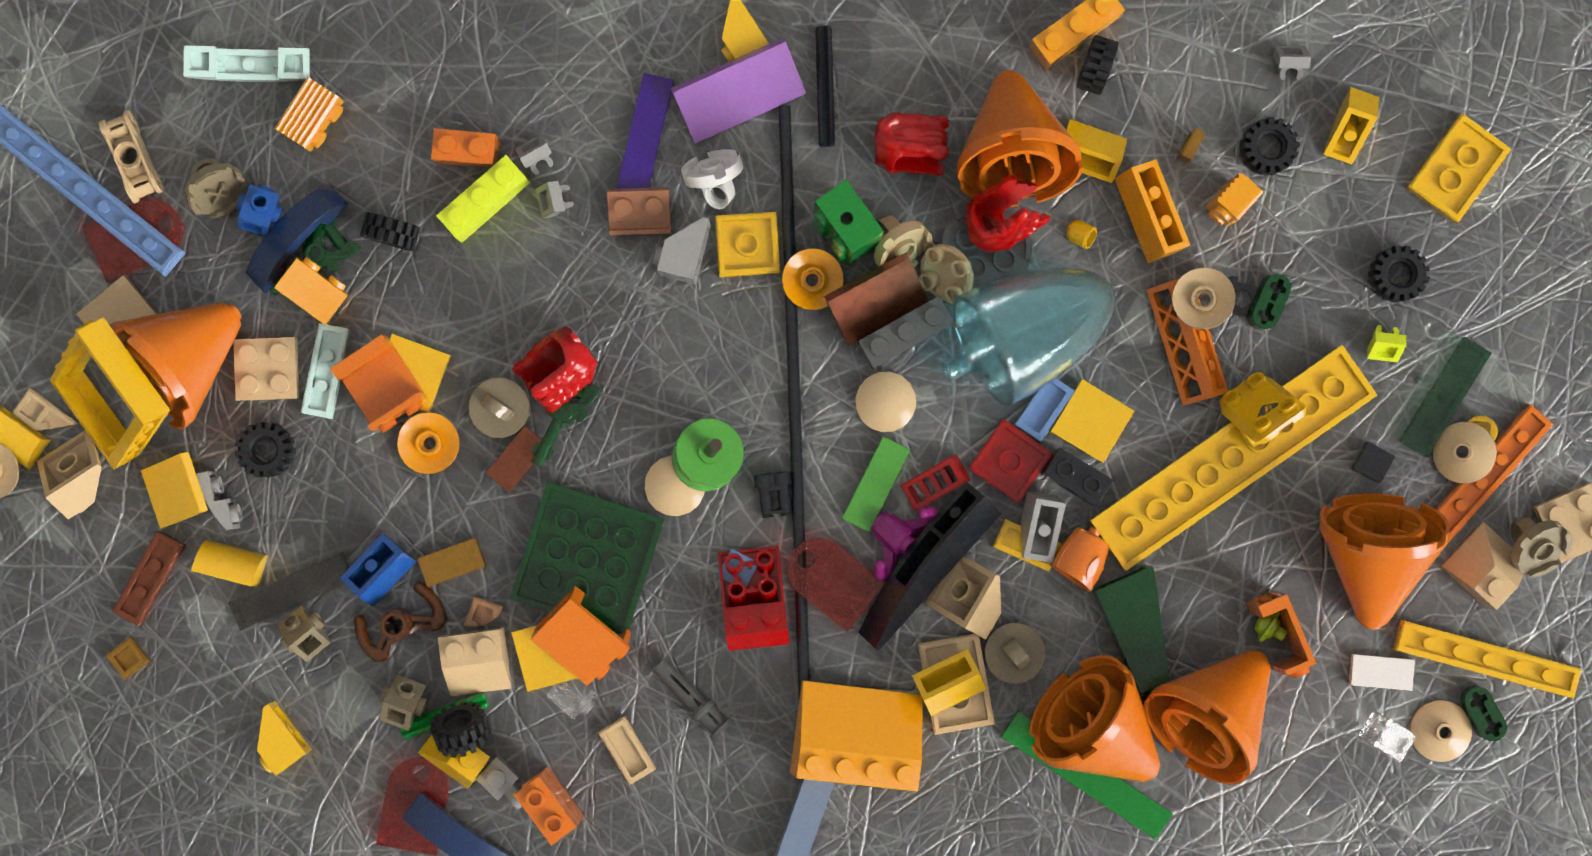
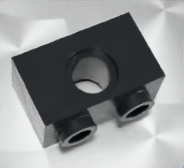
(1076, 477)

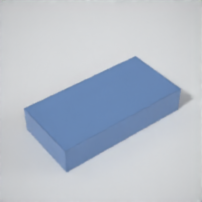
(1044, 409)

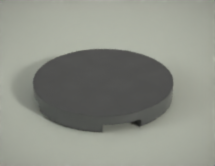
(987, 265)

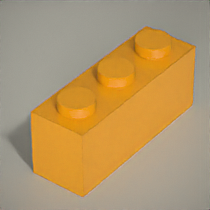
(1074, 30)
(1152, 211)

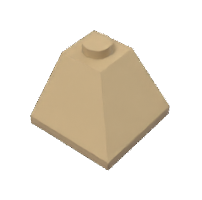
(71, 475)
(1484, 567)
(969, 597)

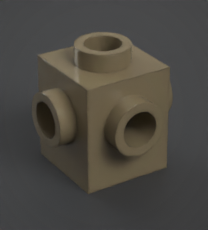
(304, 633)
(403, 702)

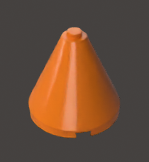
(1018, 138)
(181, 353)
(1381, 550)
(1214, 716)
(1095, 723)

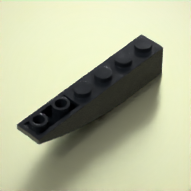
(928, 562)

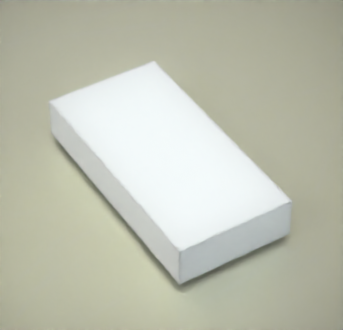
(1381, 672)

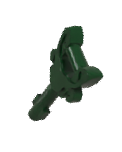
(317, 252)
(564, 415)

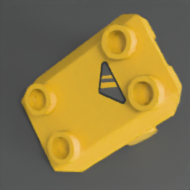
(1260, 408)

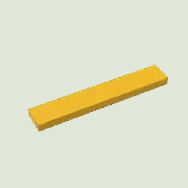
(1487, 659)

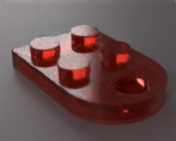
(114, 256)
(834, 582)
(400, 793)

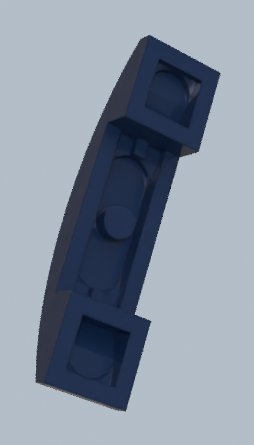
(290, 232)
(447, 832)

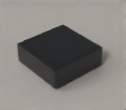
(1373, 462)

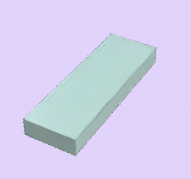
(321, 383)

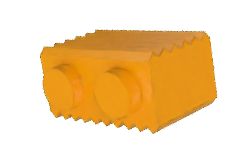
(310, 115)
(1233, 200)

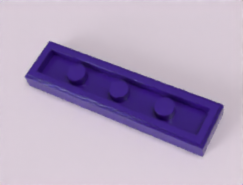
(645, 132)

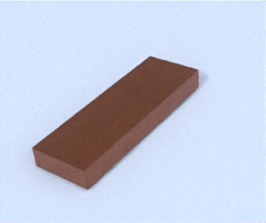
(149, 578)

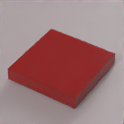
(1010, 461)

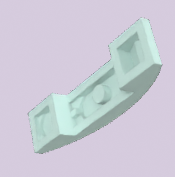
(246, 64)

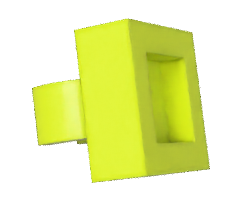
(1386, 345)

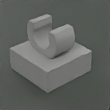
(1291, 57)
(534, 151)
(551, 200)

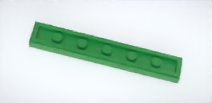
(1109, 791)

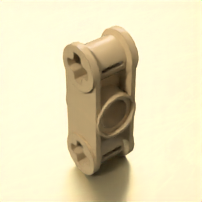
(122, 136)

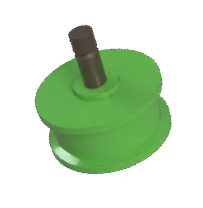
(707, 455)

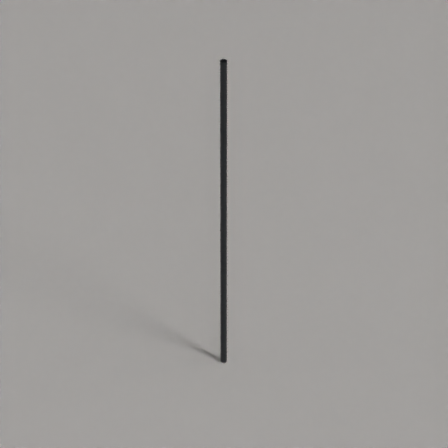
(794, 397)

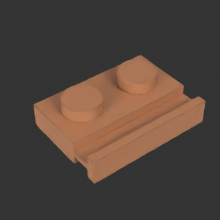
(639, 211)

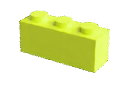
(483, 199)

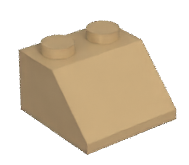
(475, 661)

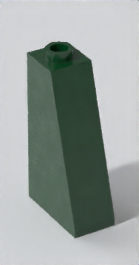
(1135, 624)

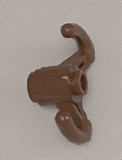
(389, 630)

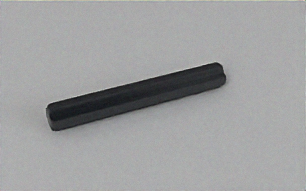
(825, 86)

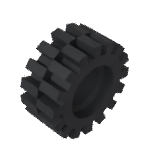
(1097, 64)
(1282, 133)
(389, 231)
(1417, 270)
(283, 449)
(460, 729)

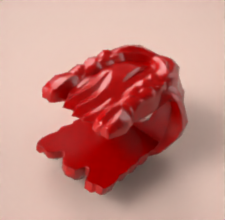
(911, 143)
(987, 212)
(556, 368)

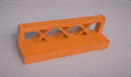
(1198, 345)

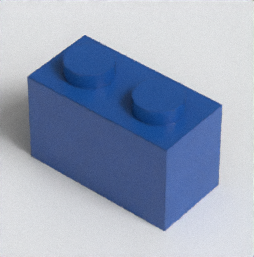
(377, 569)

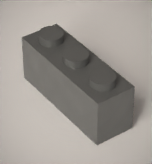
(905, 332)

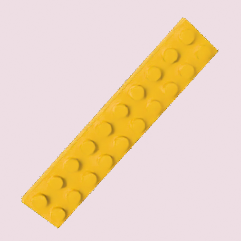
(1227, 464)

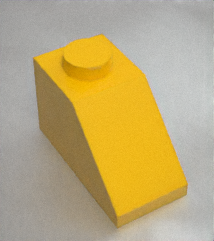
(740, 32)
(1352, 125)
(279, 740)
(461, 769)

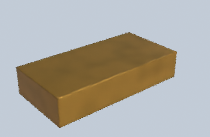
(452, 562)

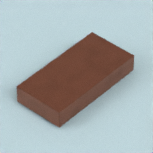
(514, 460)

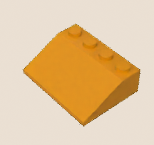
(858, 736)

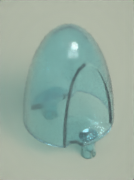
(1029, 328)

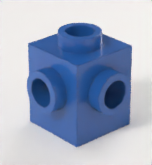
(258, 209)

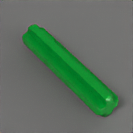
(422, 723)

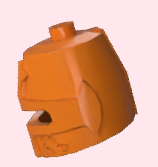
(1082, 558)

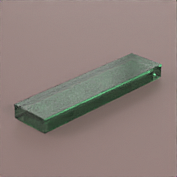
(1445, 397)

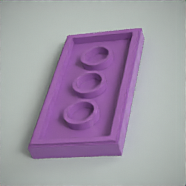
(738, 90)

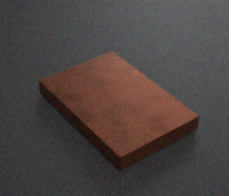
(876, 299)

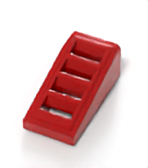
(957, 468)

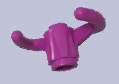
(897, 537)

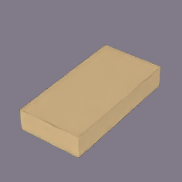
(627, 750)

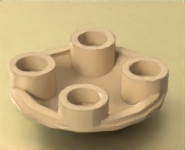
(945, 272)
(885, 401)
(668, 492)

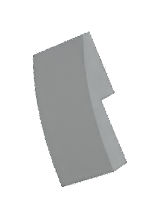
(224, 510)

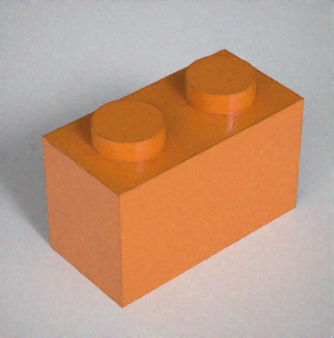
(465, 148)

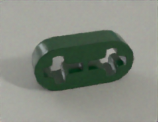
(1275, 304)
(1490, 710)

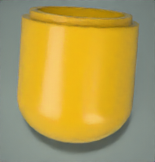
(1081, 233)

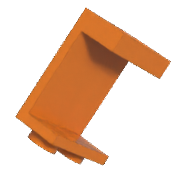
(380, 383)
(579, 639)
(1303, 658)
(549, 805)

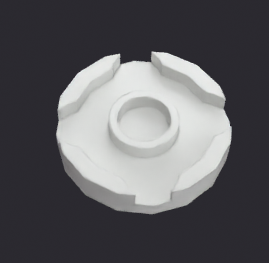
(714, 172)

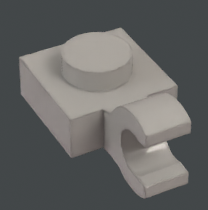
(500, 780)

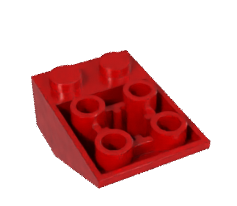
(755, 613)

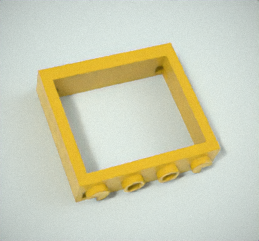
(126, 377)

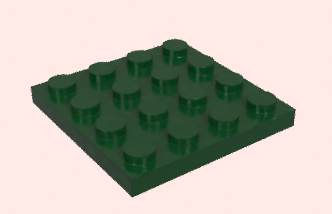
(588, 546)

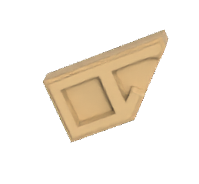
(41, 413)

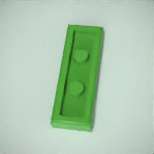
(876, 483)

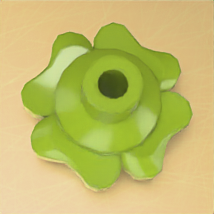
(1270, 627)

